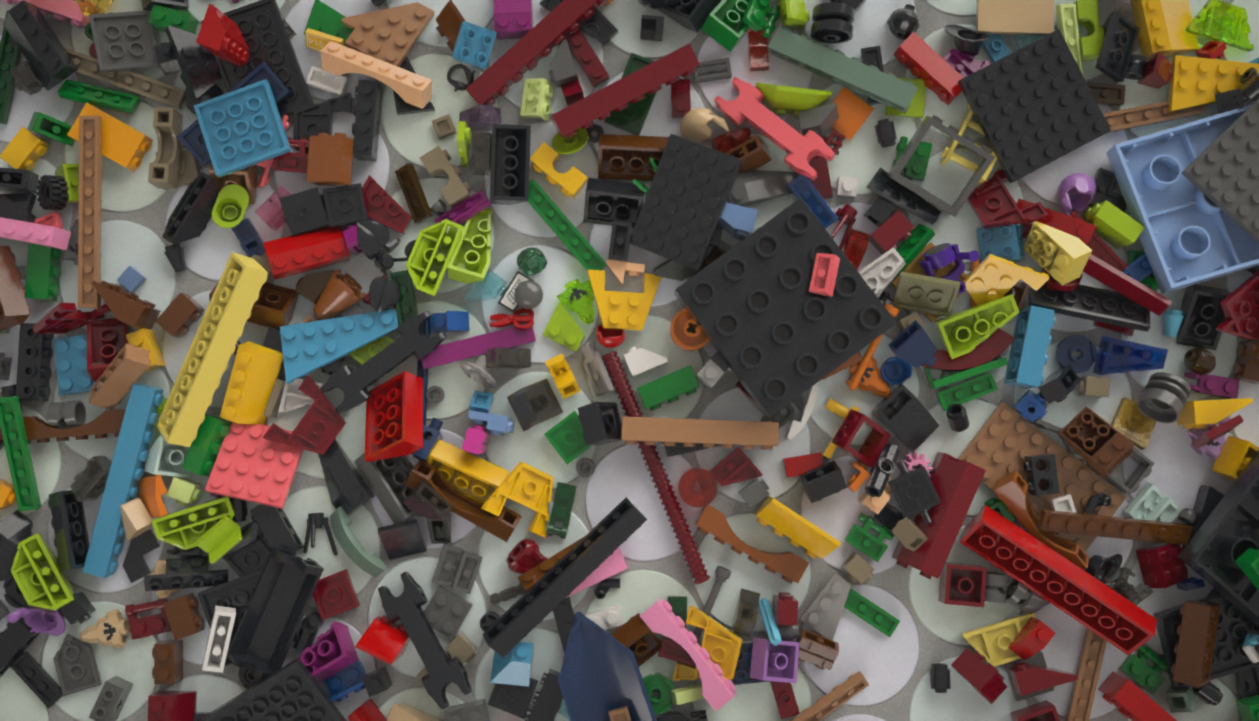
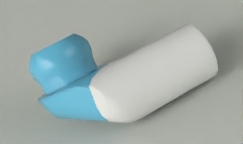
(1249, 647)

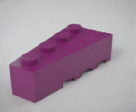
(330, 653)

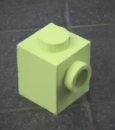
(184, 491)

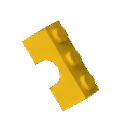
(569, 182)

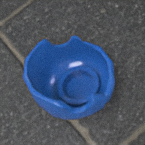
(895, 370)

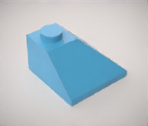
(514, 666)

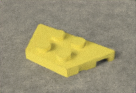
(993, 639)

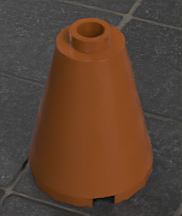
(337, 296)

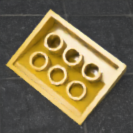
(1163, 27)
(796, 528)

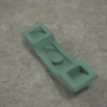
(352, 547)

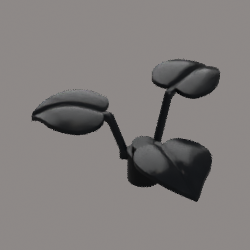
(371, 238)

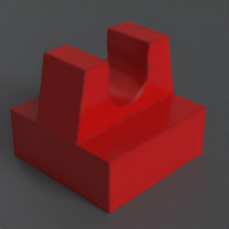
(1212, 50)

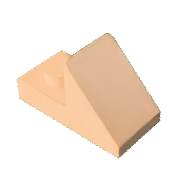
(619, 268)

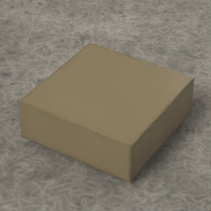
(444, 127)

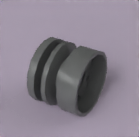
(1164, 397)

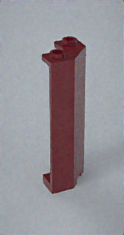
(956, 487)

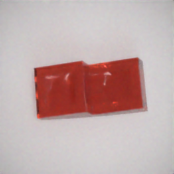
(758, 51)

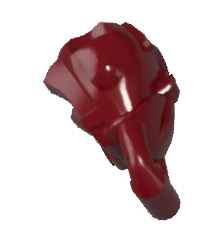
(524, 556)

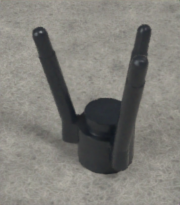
(314, 522)

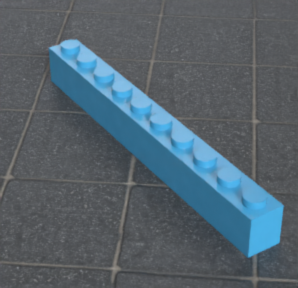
(123, 479)

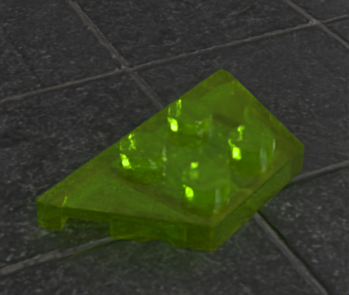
(1222, 23)

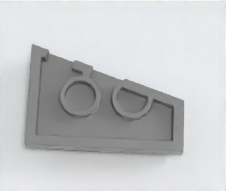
(827, 606)

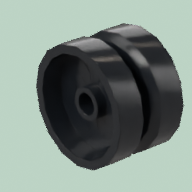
(832, 23)

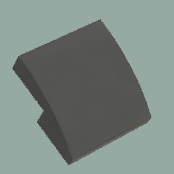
(457, 569)

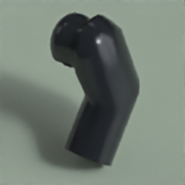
(1096, 501)

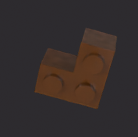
(1247, 362)

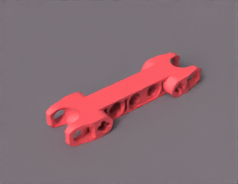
(799, 148)

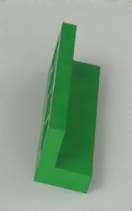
(960, 375)

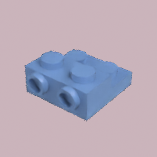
(496, 423)

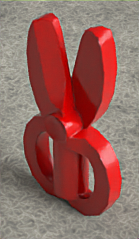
(504, 320)

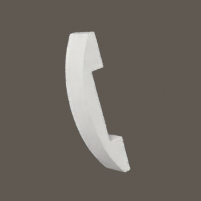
(796, 426)

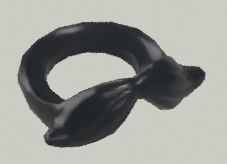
(459, 85)

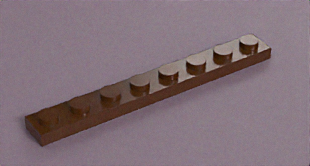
(1114, 527)

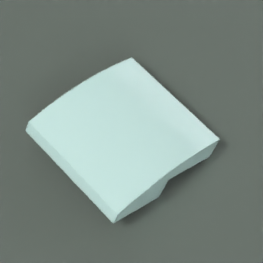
(1152, 506)

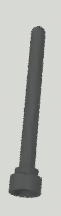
(721, 576)

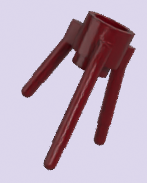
(846, 215)

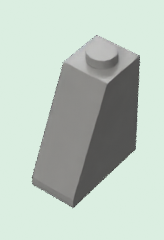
(712, 371)

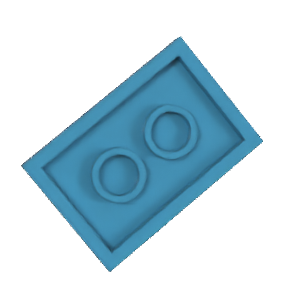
(72, 365)

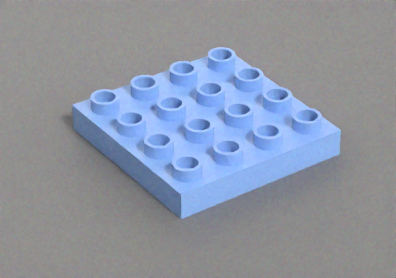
(1184, 230)

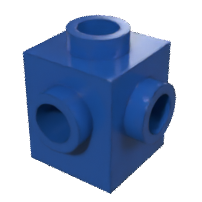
(1025, 405)

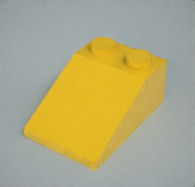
(1200, 413)
(1234, 458)

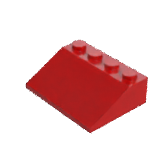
(394, 418)

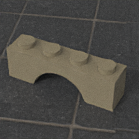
(164, 169)

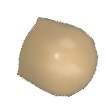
(696, 123)

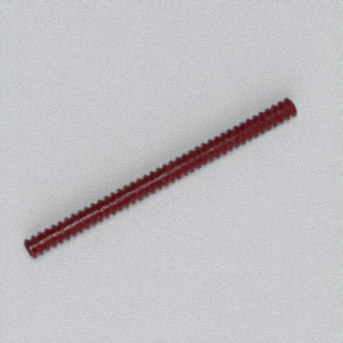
(657, 472)

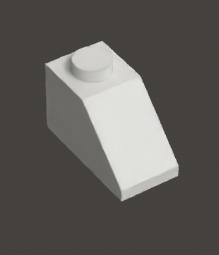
(642, 360)

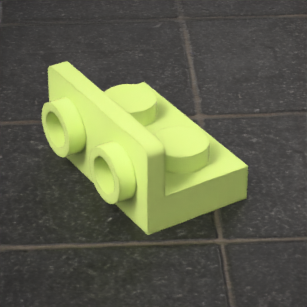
(537, 98)

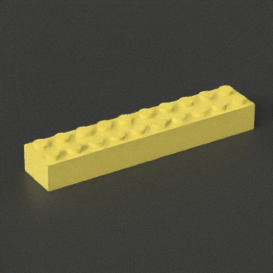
(211, 349)

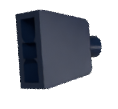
(914, 346)
(428, 445)

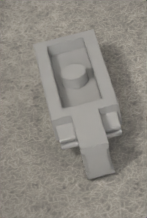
(596, 370)

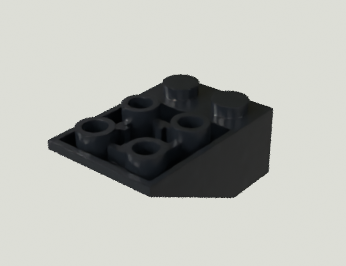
(905, 417)

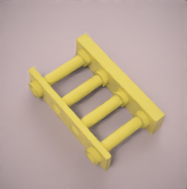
(949, 154)

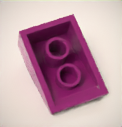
(512, 18)

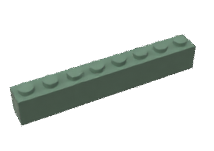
(842, 69)

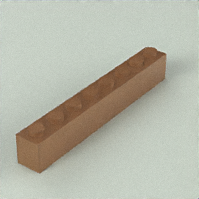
(699, 431)

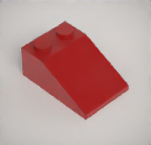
(384, 640)

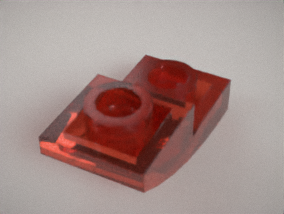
(730, 139)

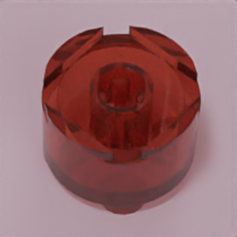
(707, 491)

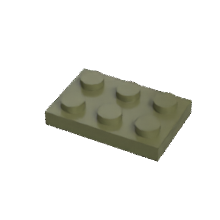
(925, 294)

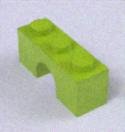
(1089, 18)

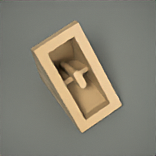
(135, 518)

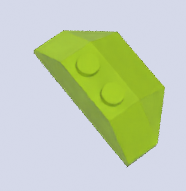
(791, 100)
(432, 255)
(189, 524)
(40, 576)

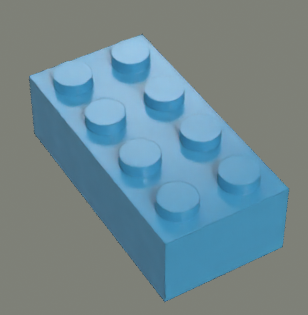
(1029, 347)

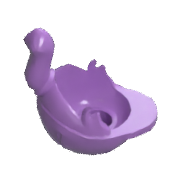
(40, 619)

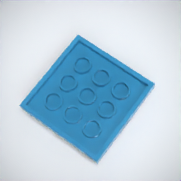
(242, 128)

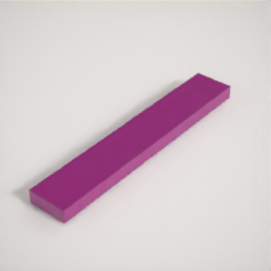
(477, 346)

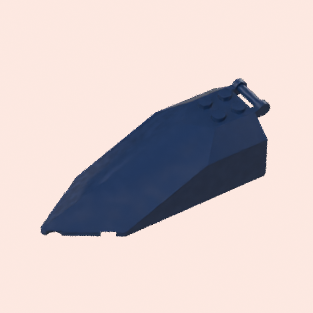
(601, 676)

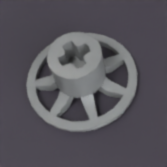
(480, 370)

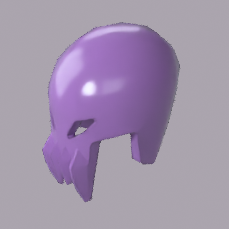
(1076, 192)

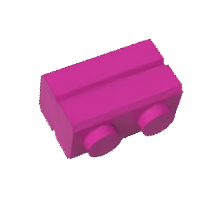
(476, 440)

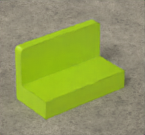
(70, 173)
(220, 539)

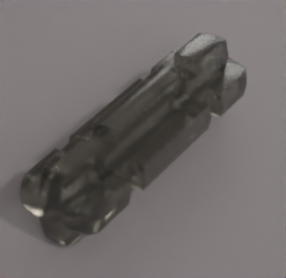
(507, 594)

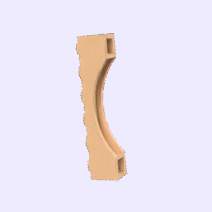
(408, 85)

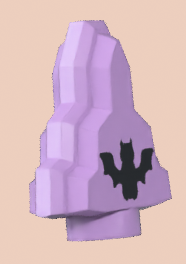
(1212, 448)

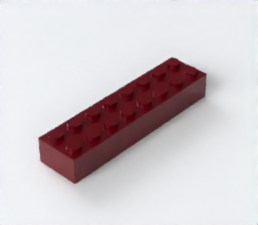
(625, 90)

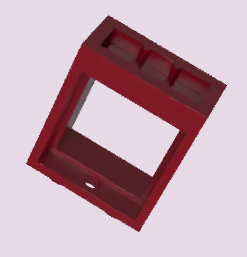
(872, 446)

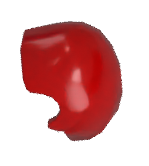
(609, 337)

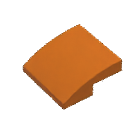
(851, 113)
(150, 494)

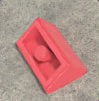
(824, 274)

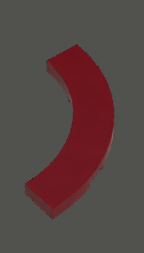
(980, 355)

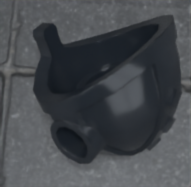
(903, 22)

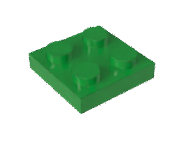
(568, 438)

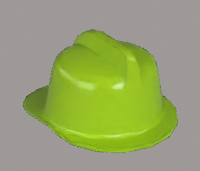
(230, 206)

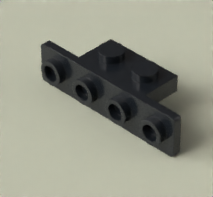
(185, 573)

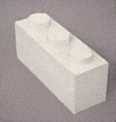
(219, 639)

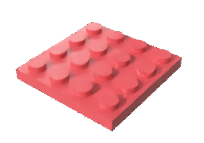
(254, 467)

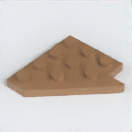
(388, 32)

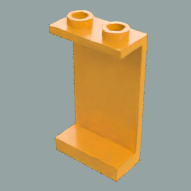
(119, 140)

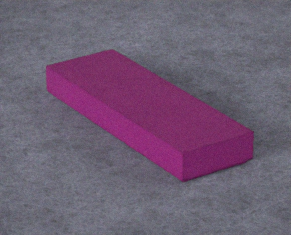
(466, 209)

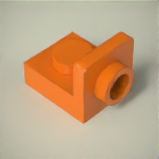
(856, 480)

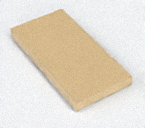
(1015, 17)

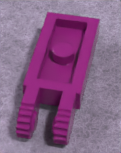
(1214, 385)

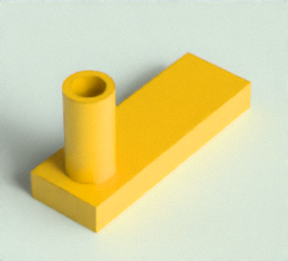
(842, 412)

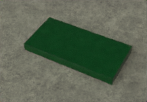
(632, 117)

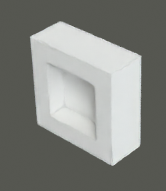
(847, 187)
(1063, 503)

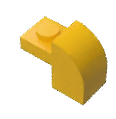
(562, 376)

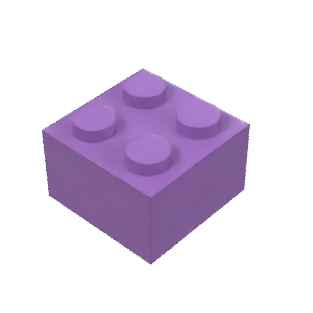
(774, 662)

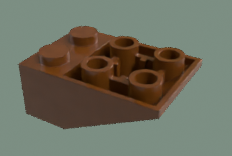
(127, 305)
(1097, 442)

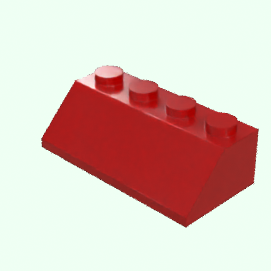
(223, 37)
(306, 251)

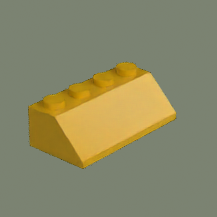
(251, 383)
(467, 472)

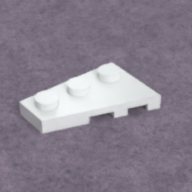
(882, 271)

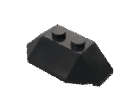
(192, 210)
(12, 531)

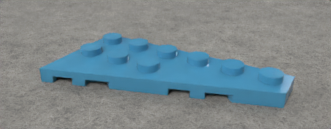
(325, 341)

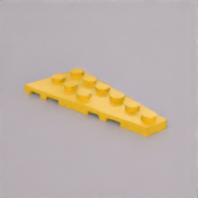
(1198, 79)

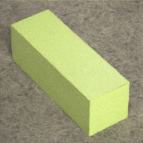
(687, 694)

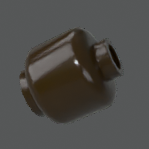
(1199, 361)

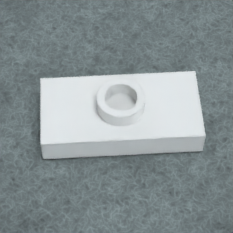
(326, 81)

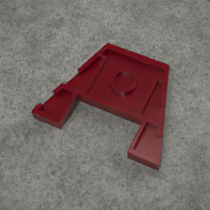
(997, 207)
(67, 318)
(316, 428)

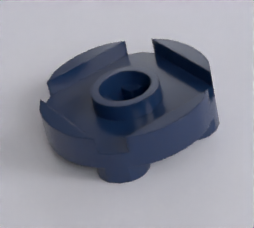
(1081, 344)

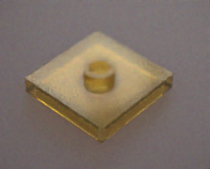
(1133, 423)

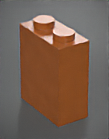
(330, 159)

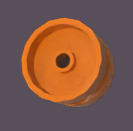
(680, 335)

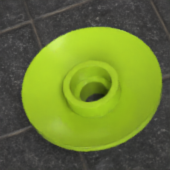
(572, 144)

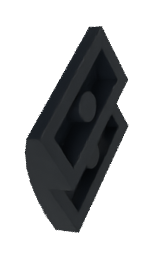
(17, 206)

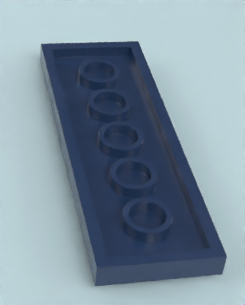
(193, 137)

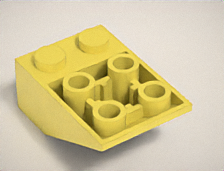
(1057, 252)

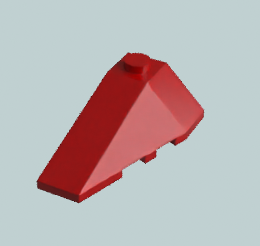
(1063, 223)

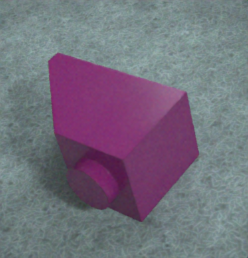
(351, 239)

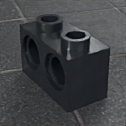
(1047, 473)

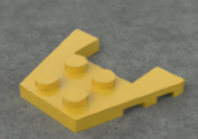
(997, 276)
(623, 309)
(529, 488)
(717, 640)

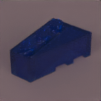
(1127, 356)

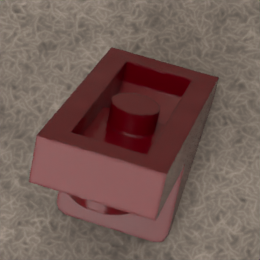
(572, 92)

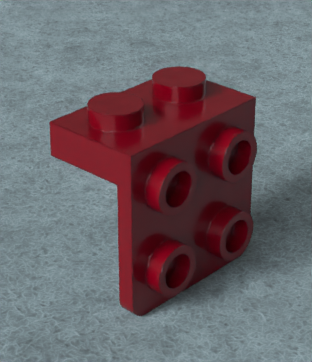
(1162, 565)

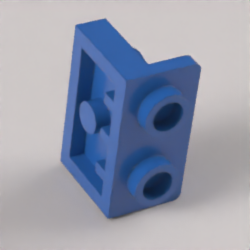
(346, 681)

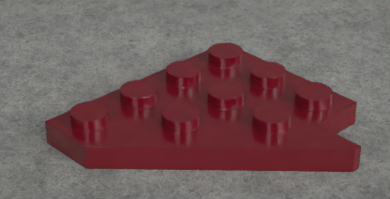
(1242, 310)

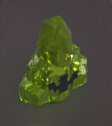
(579, 299)

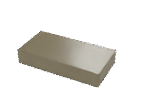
(275, 399)

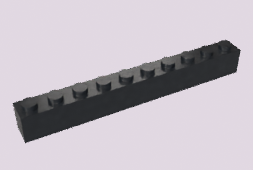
(564, 577)

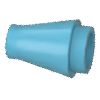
(1172, 322)

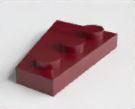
(384, 208)

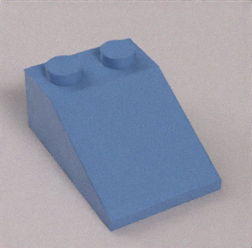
(738, 220)

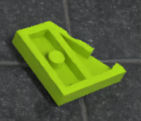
(463, 142)
(564, 329)

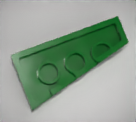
(327, 21)

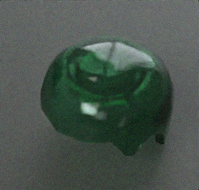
(531, 261)

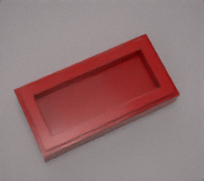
(801, 464)

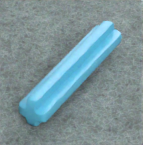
(769, 622)

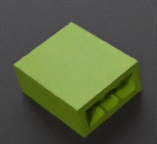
(1113, 224)

